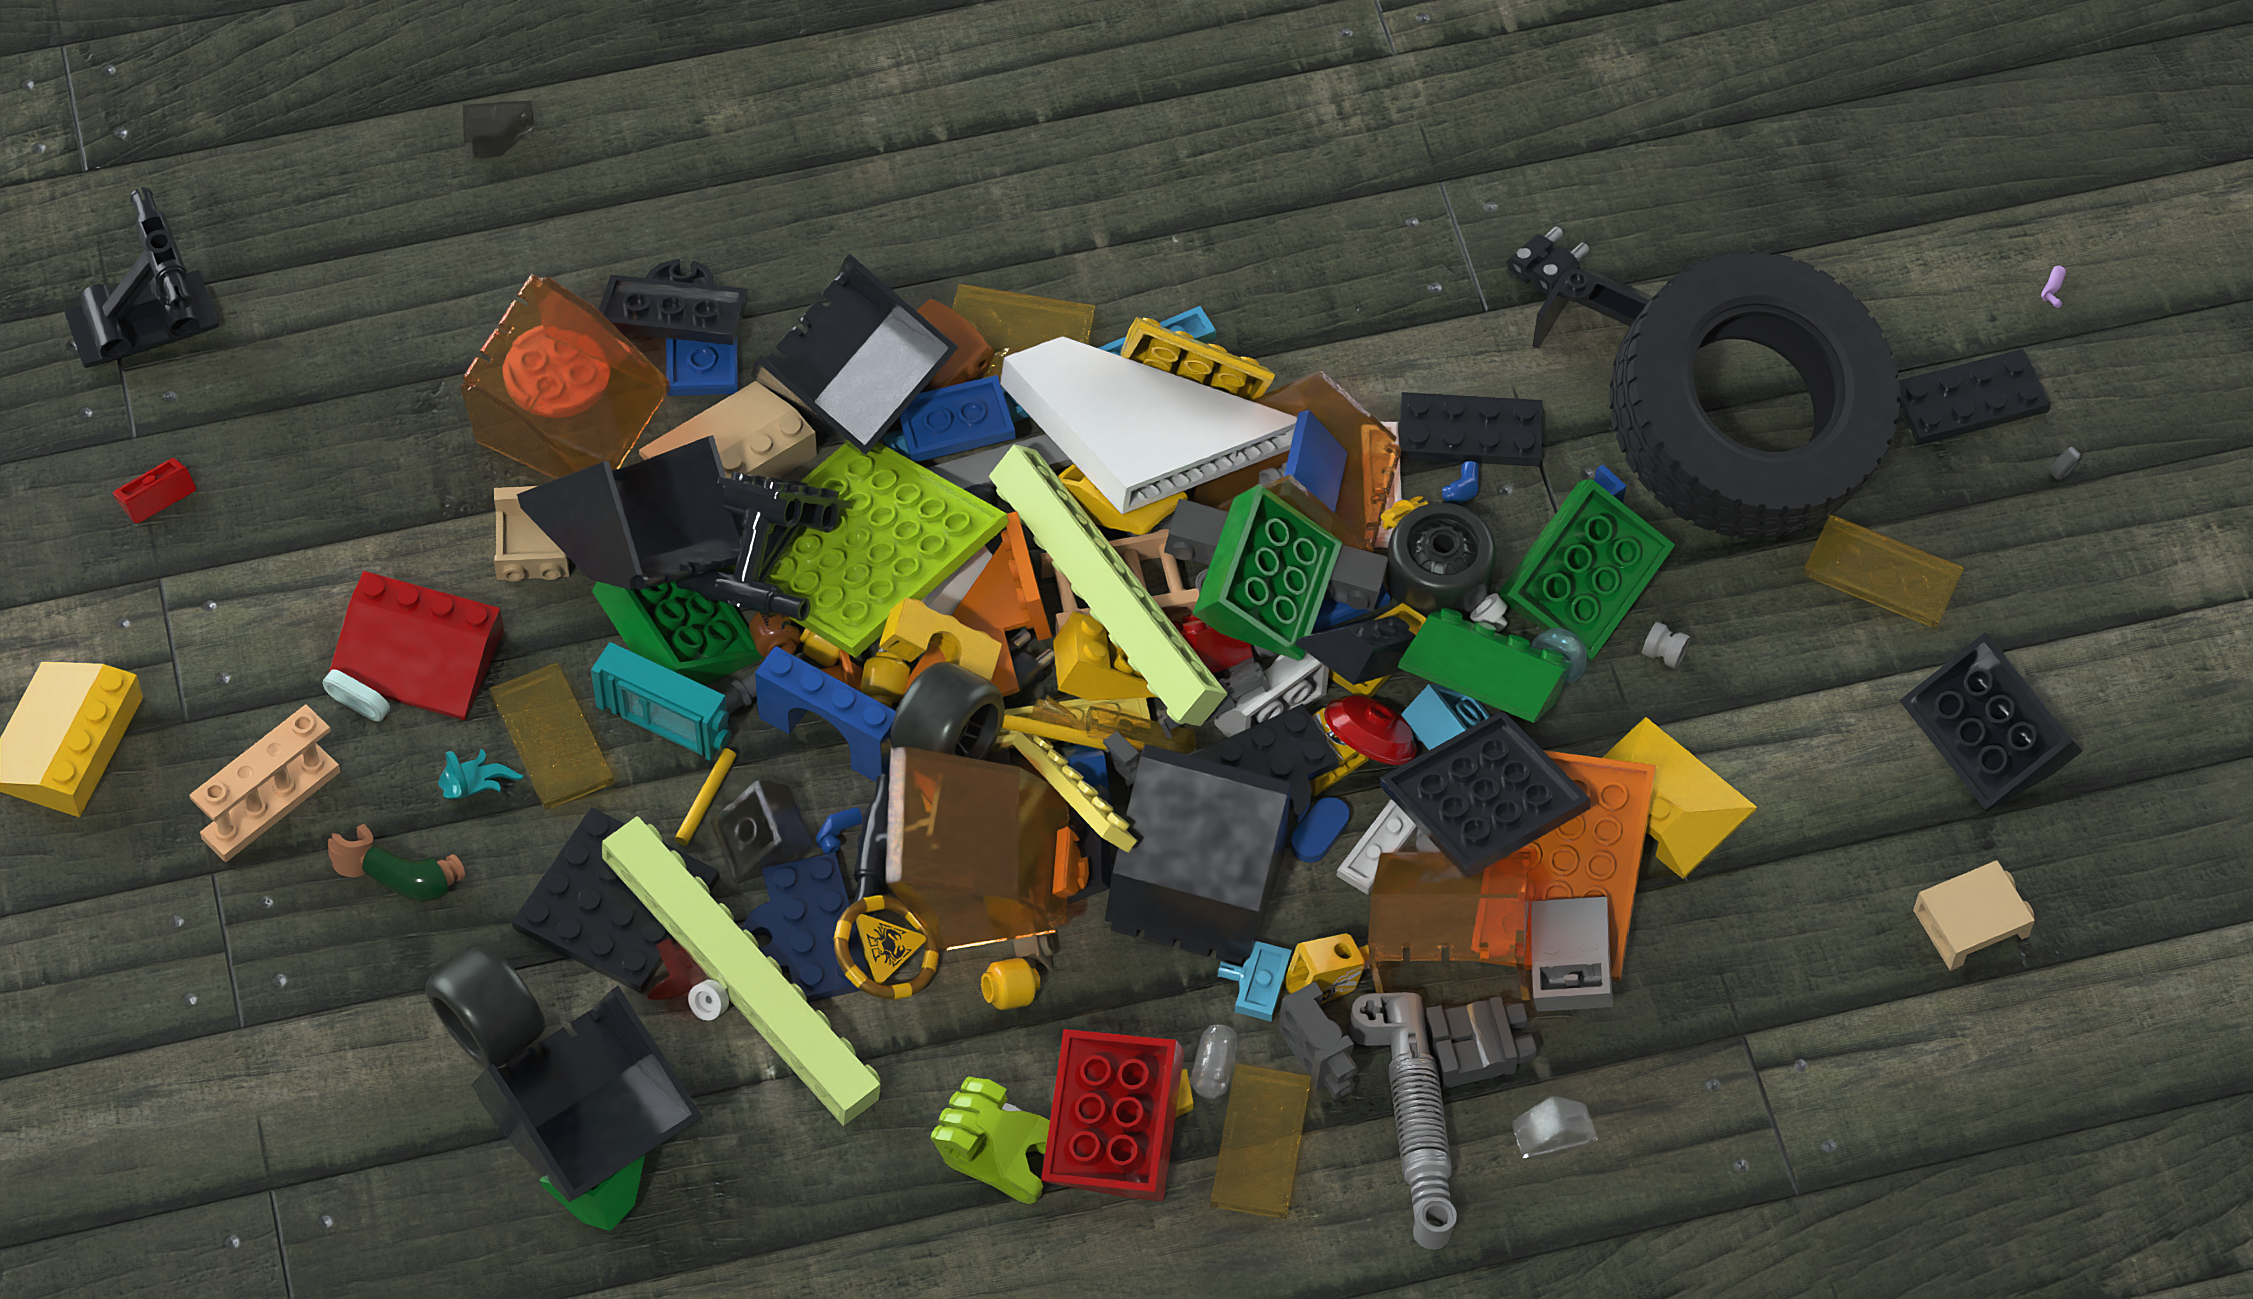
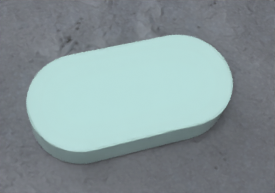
(356, 695)

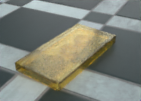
(1022, 319)
(1883, 571)
(551, 736)
(1260, 1141)

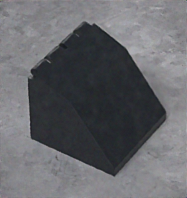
(856, 360)
(641, 520)
(1201, 855)
(589, 1099)

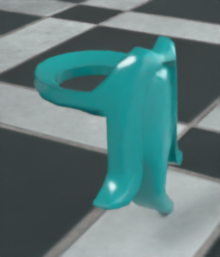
(472, 776)

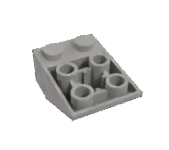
(1571, 954)

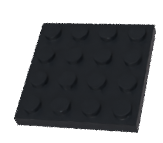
(1485, 793)
(593, 914)

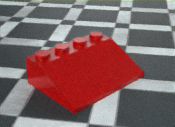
(417, 644)
(1113, 1114)

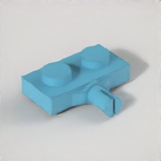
(1259, 980)

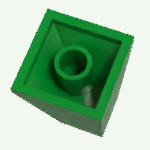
(606, 1202)

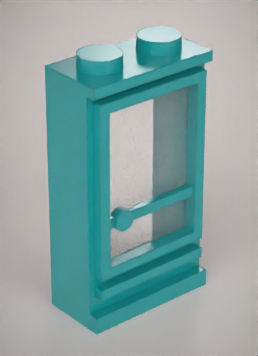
(661, 701)

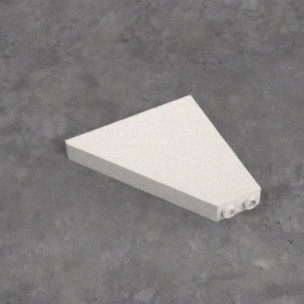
(1137, 426)

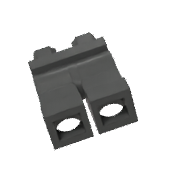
(1477, 1040)
(1317, 1041)

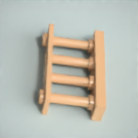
(1132, 551)
(265, 783)

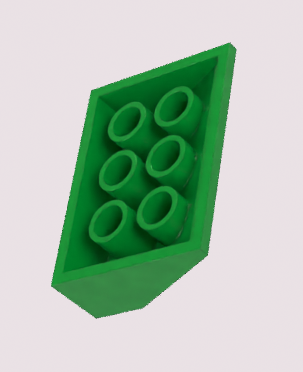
(1586, 566)
(1267, 574)
(680, 630)
(1486, 665)

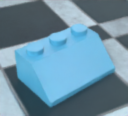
(1442, 714)

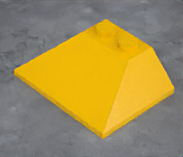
(1689, 802)

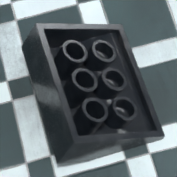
(1990, 724)

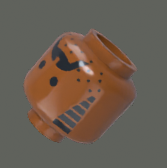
(773, 632)

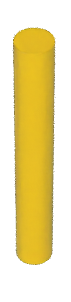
(1050, 731)
(705, 797)

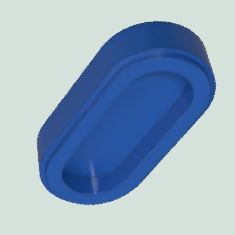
(1320, 829)

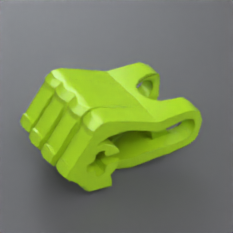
(989, 1141)

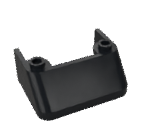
(1593, 291)

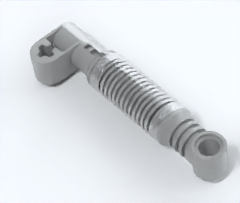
(1412, 1080)

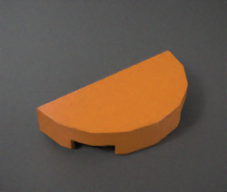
(1070, 868)

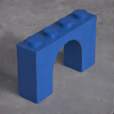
(792, 687)

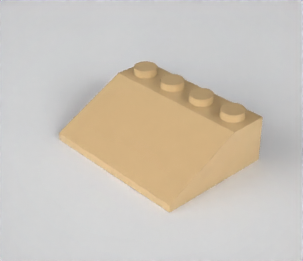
(752, 434)

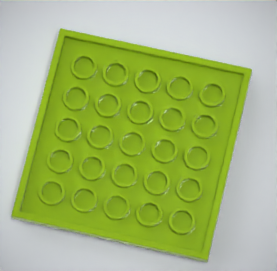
(890, 544)

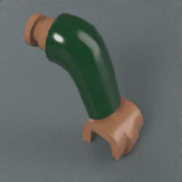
(415, 880)

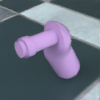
(2053, 285)

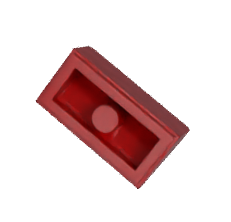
(155, 490)

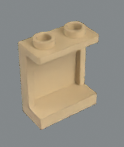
(521, 545)
(1973, 912)

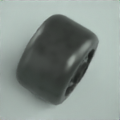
(1441, 559)
(949, 713)
(485, 1005)

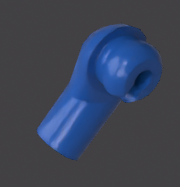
(1465, 487)
(833, 826)

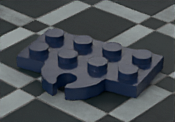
(802, 921)

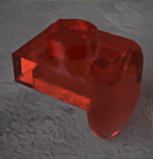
(677, 965)

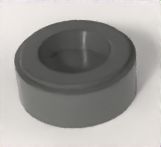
(2065, 463)

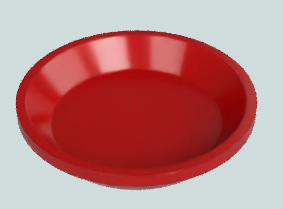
(1371, 729)

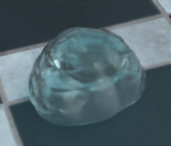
(1568, 645)

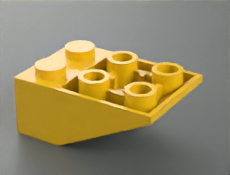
(1105, 514)
(1092, 664)

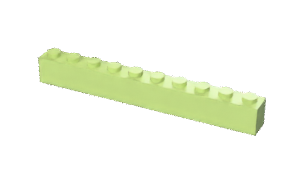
(1107, 586)
(751, 979)

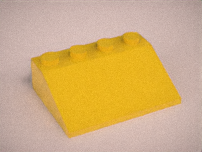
(1195, 360)
(66, 733)

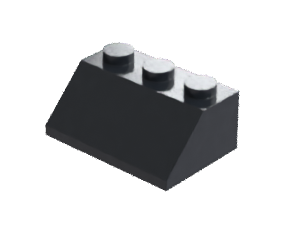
(1361, 649)

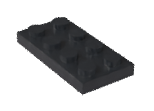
(1971, 397)
(1470, 429)

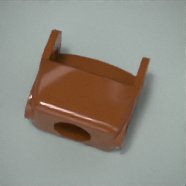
(972, 356)

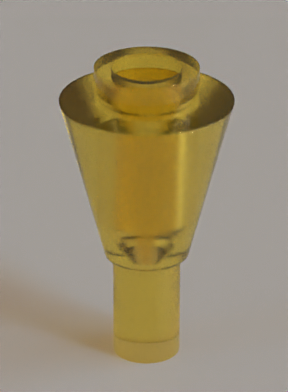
(1054, 713)

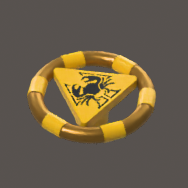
(884, 948)

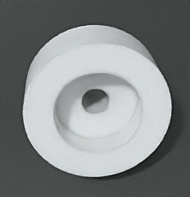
(1491, 612)
(708, 1000)

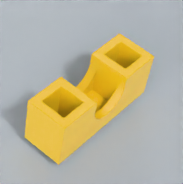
(914, 626)

